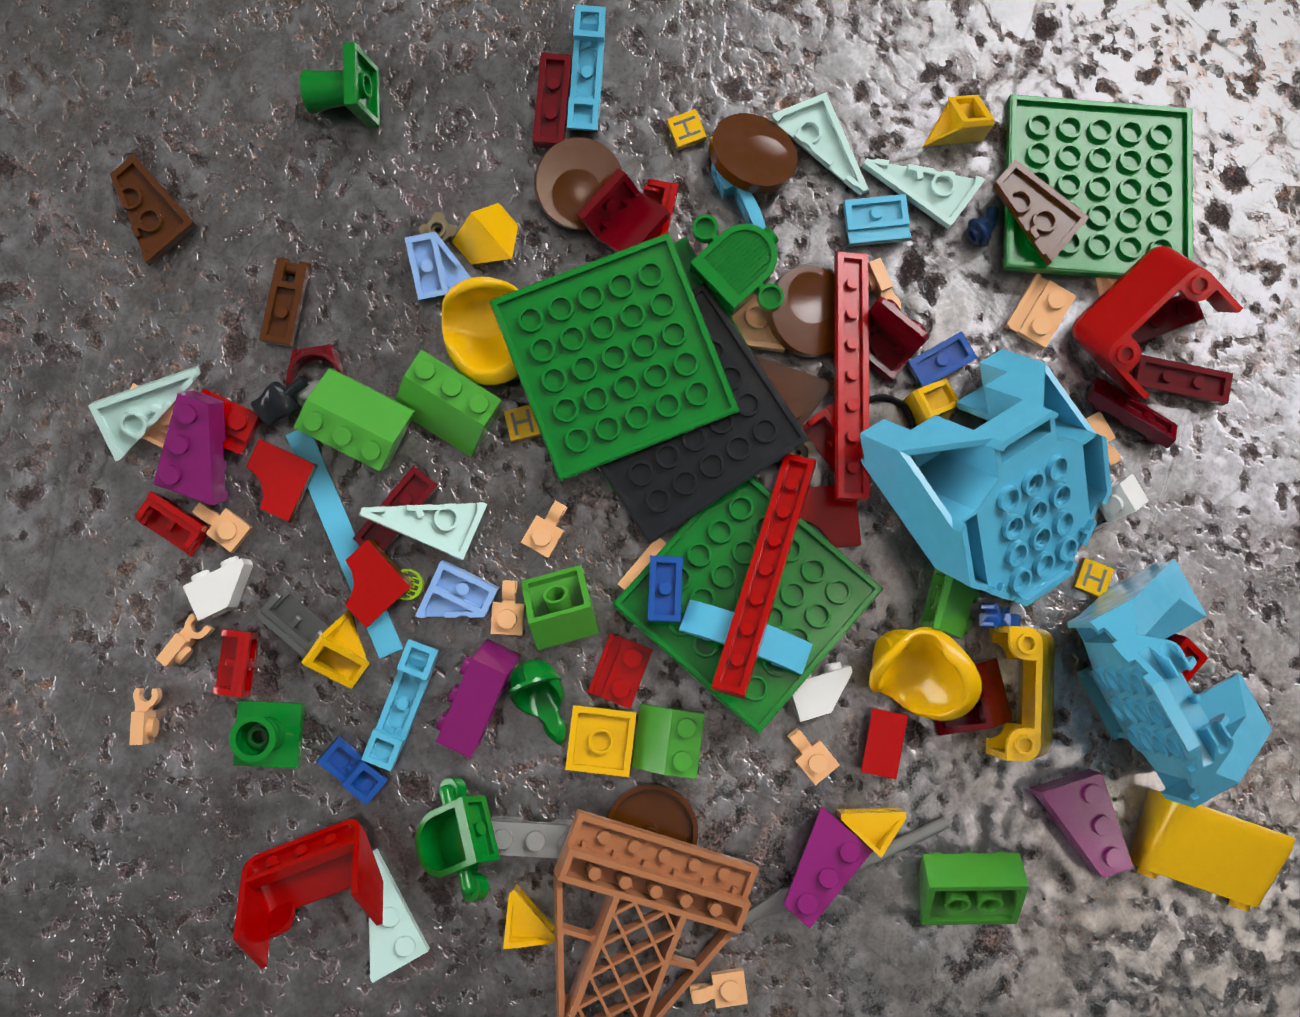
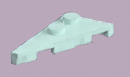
(819, 132)
(934, 192)
(131, 413)
(438, 526)
(398, 937)

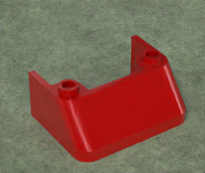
(1135, 297)
(301, 874)

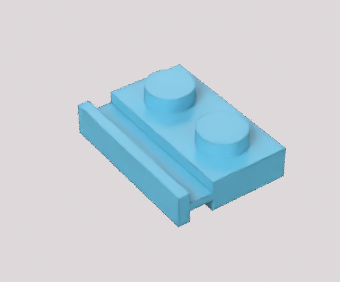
(877, 220)

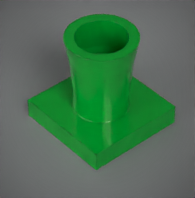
(352, 87)
(282, 729)

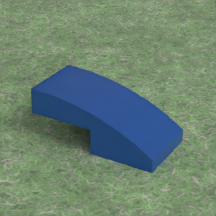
(356, 775)

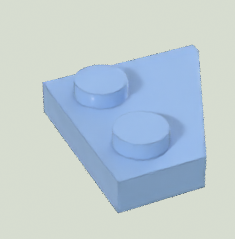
(433, 265)
(456, 594)

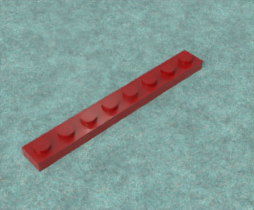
(851, 374)
(763, 577)

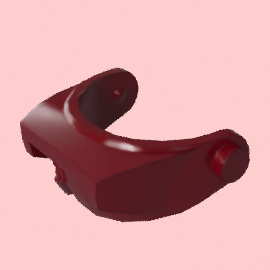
(305, 355)

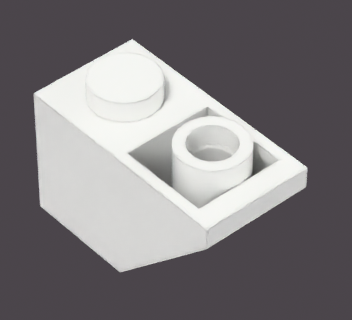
(1124, 500)
(220, 590)
(820, 691)

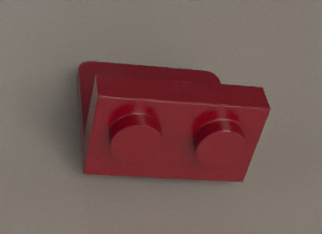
(622, 214)
(892, 338)

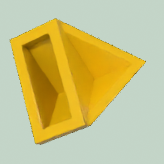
(962, 121)
(487, 235)
(932, 400)
(338, 653)
(874, 825)
(526, 922)

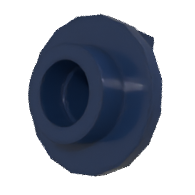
(981, 228)

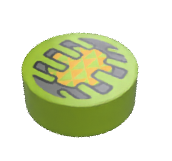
(418, 582)

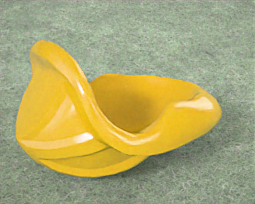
(473, 332)
(925, 673)

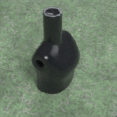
(278, 401)

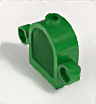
(737, 264)
(458, 839)

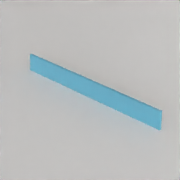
(340, 533)

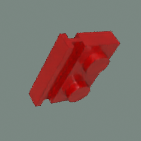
(239, 424)
(620, 670)

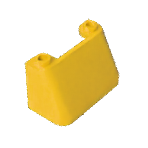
(1034, 731)
(1208, 850)

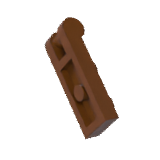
(284, 303)

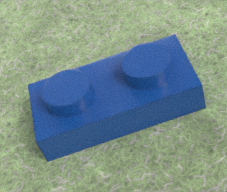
(941, 360)
(665, 589)

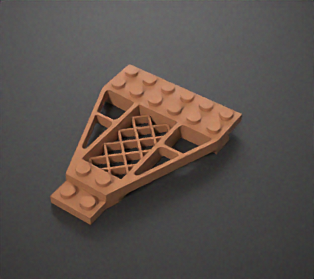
(655, 874)

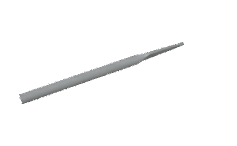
(774, 903)

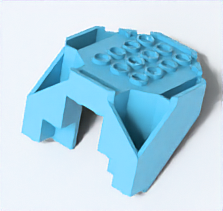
(1002, 499)
(1139, 691)

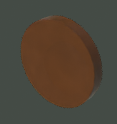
(753, 153)
(570, 177)
(807, 313)
(657, 810)

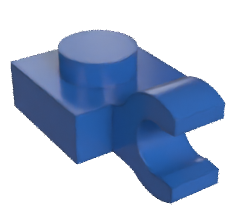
(997, 616)

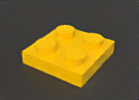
(601, 741)

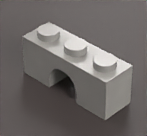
(529, 838)

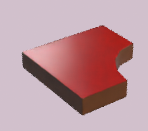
(282, 478)
(833, 518)
(376, 583)

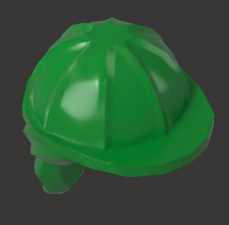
(538, 692)

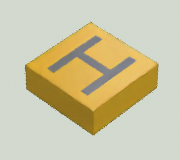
(686, 129)
(521, 423)
(1092, 577)

